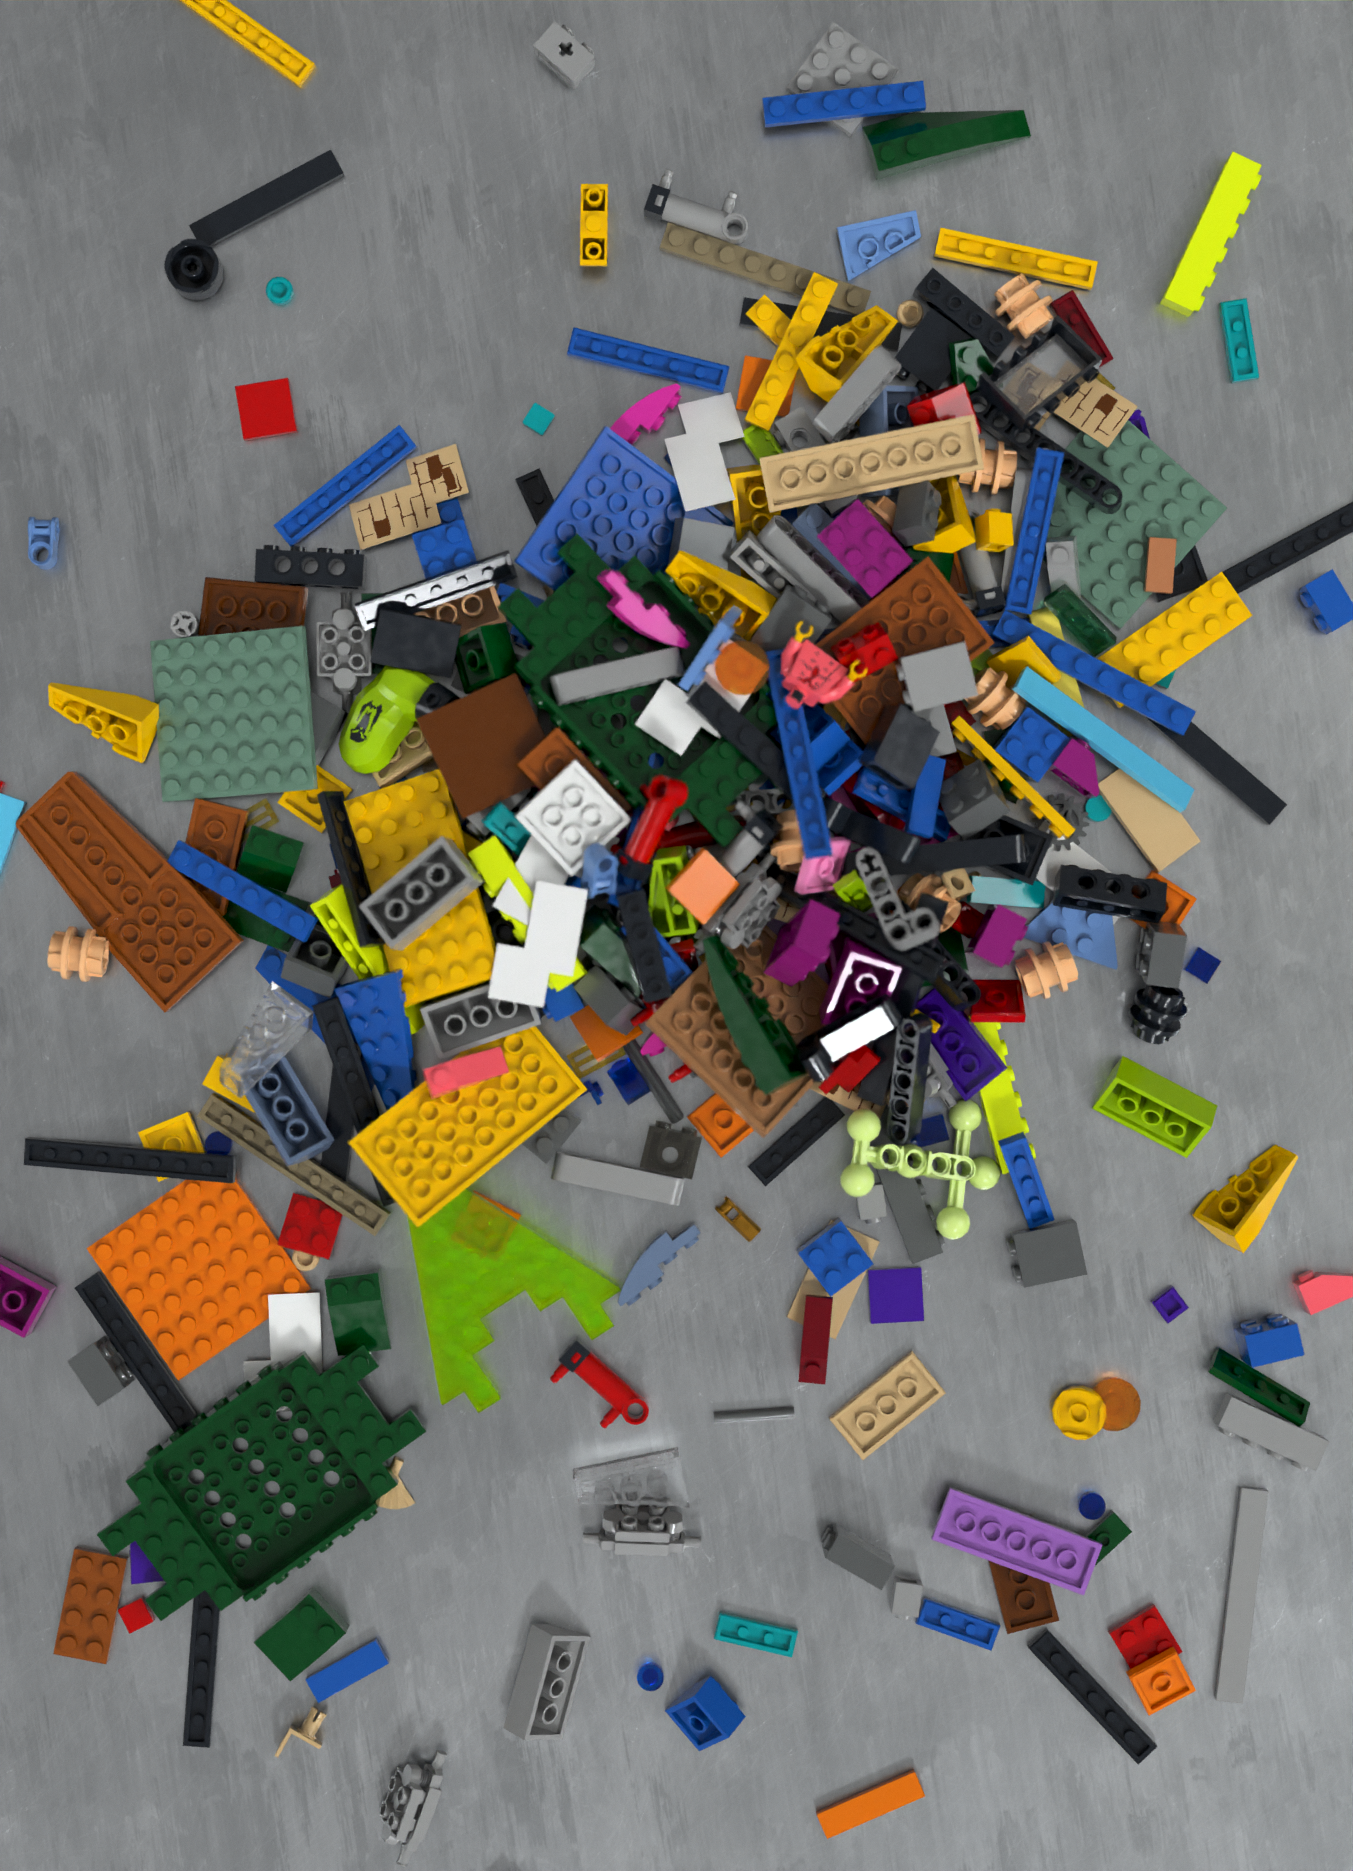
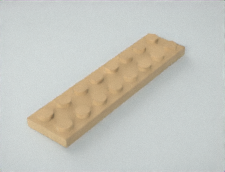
(871, 463)

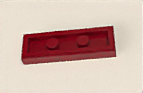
(1074, 315)

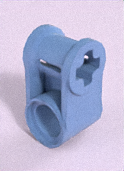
(43, 536)
(599, 871)

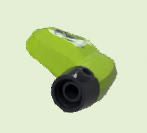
(385, 715)

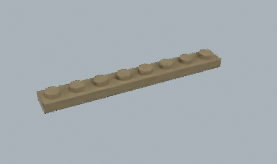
(756, 267)
(307, 1174)

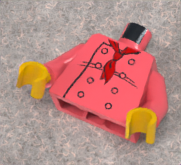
(812, 673)

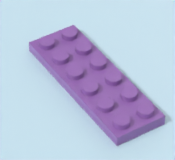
(1016, 1541)

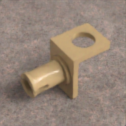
(958, 883)
(306, 1732)

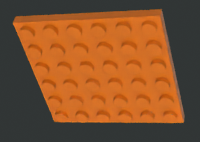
(197, 1270)

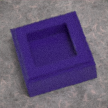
(1169, 1304)

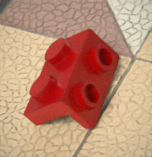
(868, 646)
(851, 1069)

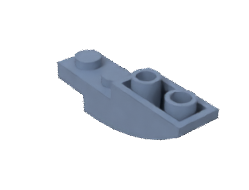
(646, 1269)

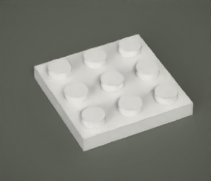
(572, 816)

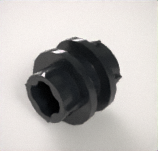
(1157, 1013)

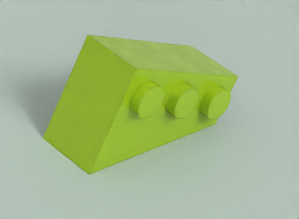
(667, 912)

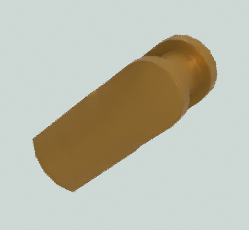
(740, 1222)

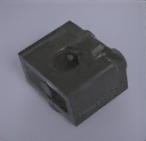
(684, 1141)

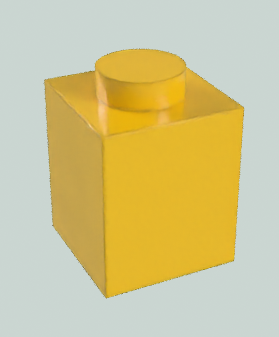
(994, 530)

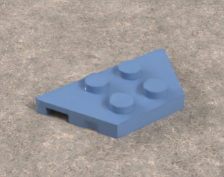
(1084, 933)

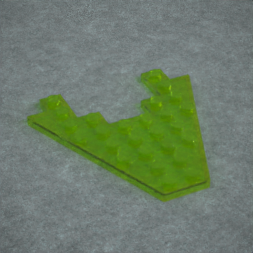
(475, 1261)

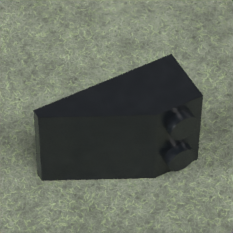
(1036, 847)

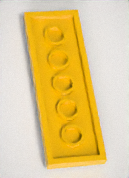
(1179, 632)

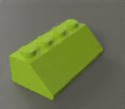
(1155, 1107)

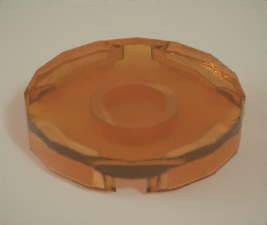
(742, 667)
(1121, 1402)

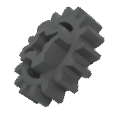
(1066, 810)

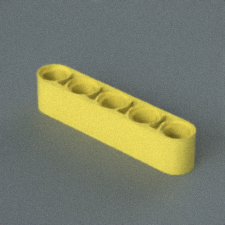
(1047, 621)

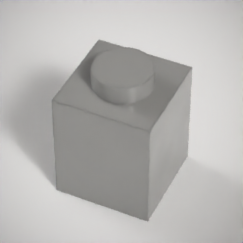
(872, 1205)
(906, 1597)

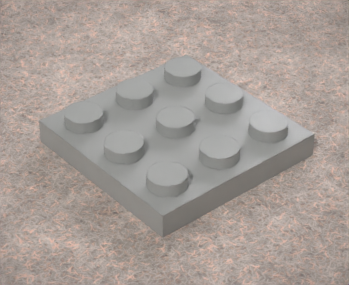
(838, 64)

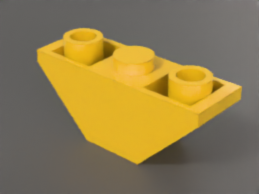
(594, 225)

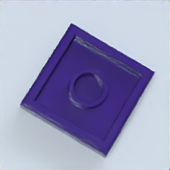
(895, 1295)

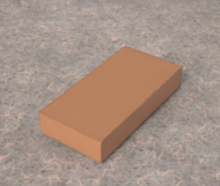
(1160, 565)

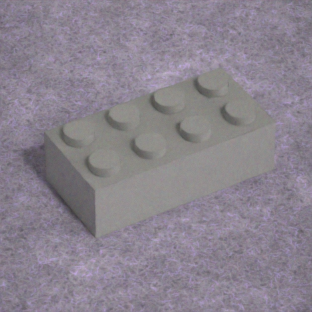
(421, 893)

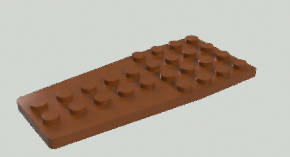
(127, 890)

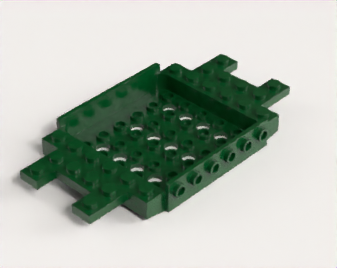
(579, 626)
(185, 1533)

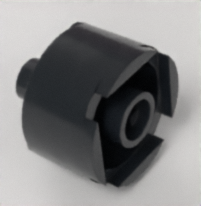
(183, 258)

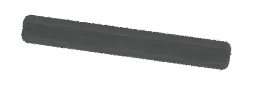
(654, 1082)

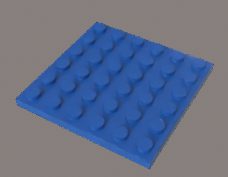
(618, 507)

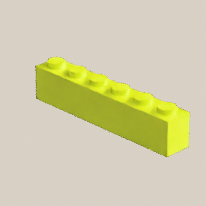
(1211, 233)
(496, 867)
(365, 962)
(999, 1100)

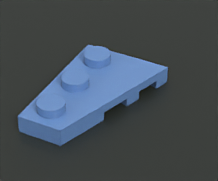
(875, 240)
(709, 651)

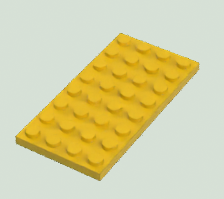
(390, 832)
(440, 1146)

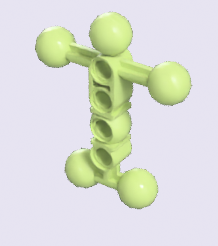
(981, 1172)

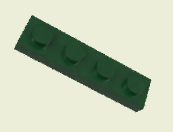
(1259, 1387)

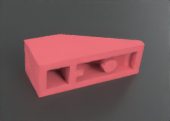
(465, 1072)
(1323, 1289)

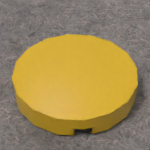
(1079, 1412)

